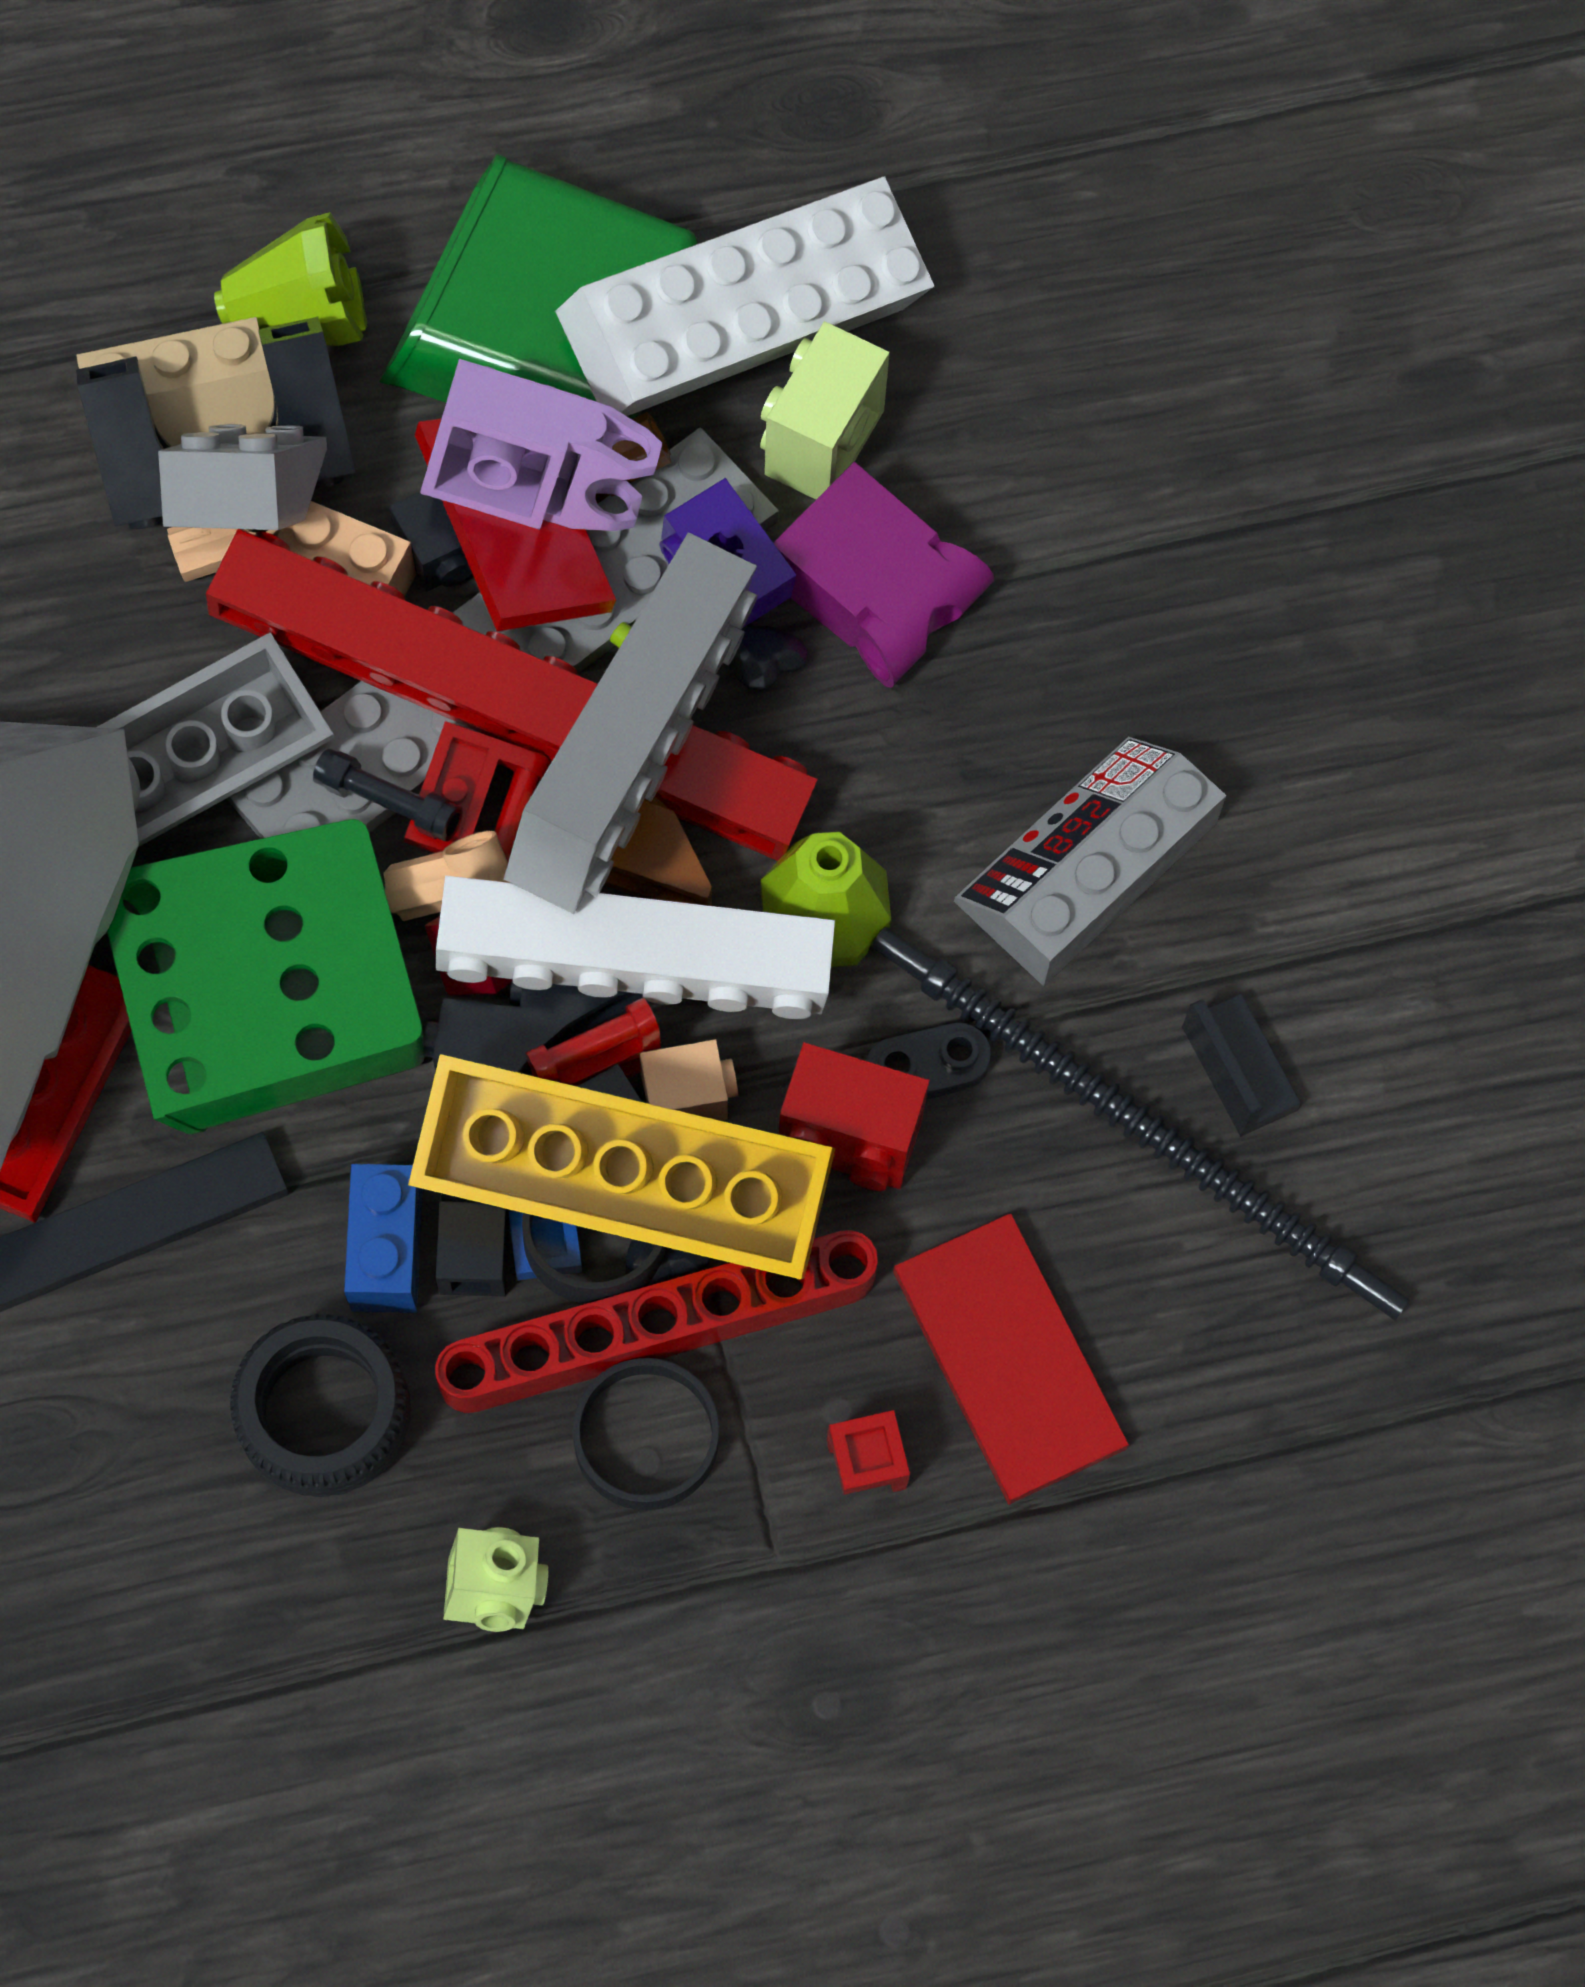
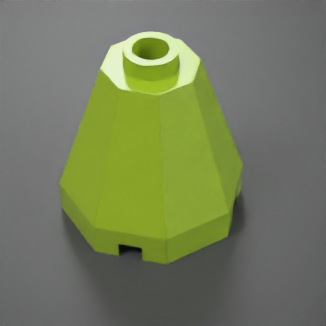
(298, 280)
(831, 881)

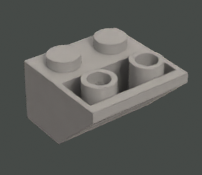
(240, 478)

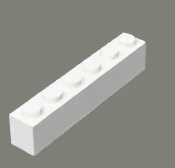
(636, 948)

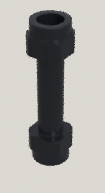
(343, 774)

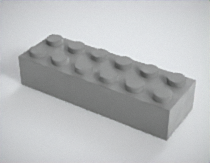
(632, 725)

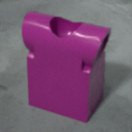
(878, 573)

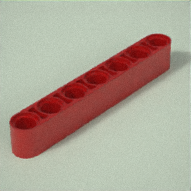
(622, 1318)

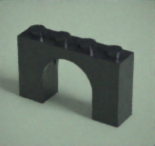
(129, 440)

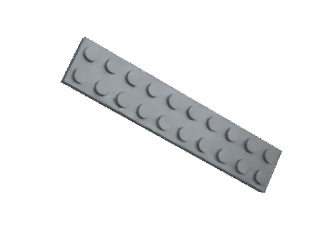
(399, 737)

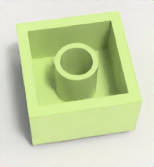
(824, 410)

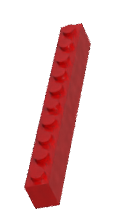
(487, 683)

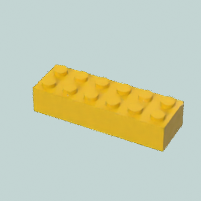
(622, 1167)

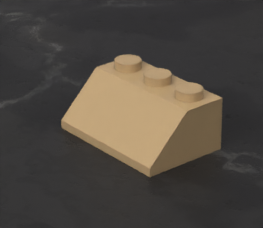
(200, 378)

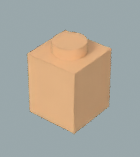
(689, 1079)

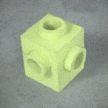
(494, 1578)

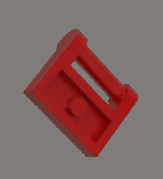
(463, 773)
(600, 1048)

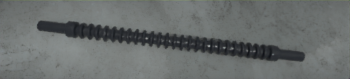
(1336, 1263)

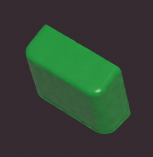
(509, 268)
(270, 973)

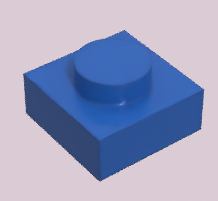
(553, 1240)

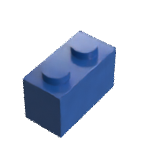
(383, 1239)

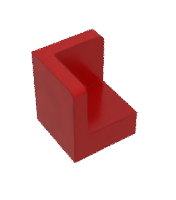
(869, 1453)

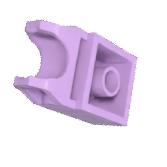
(534, 452)

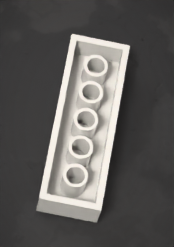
(743, 298)

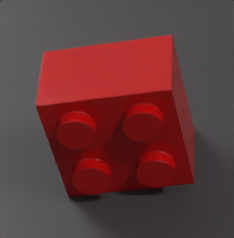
(857, 1109)

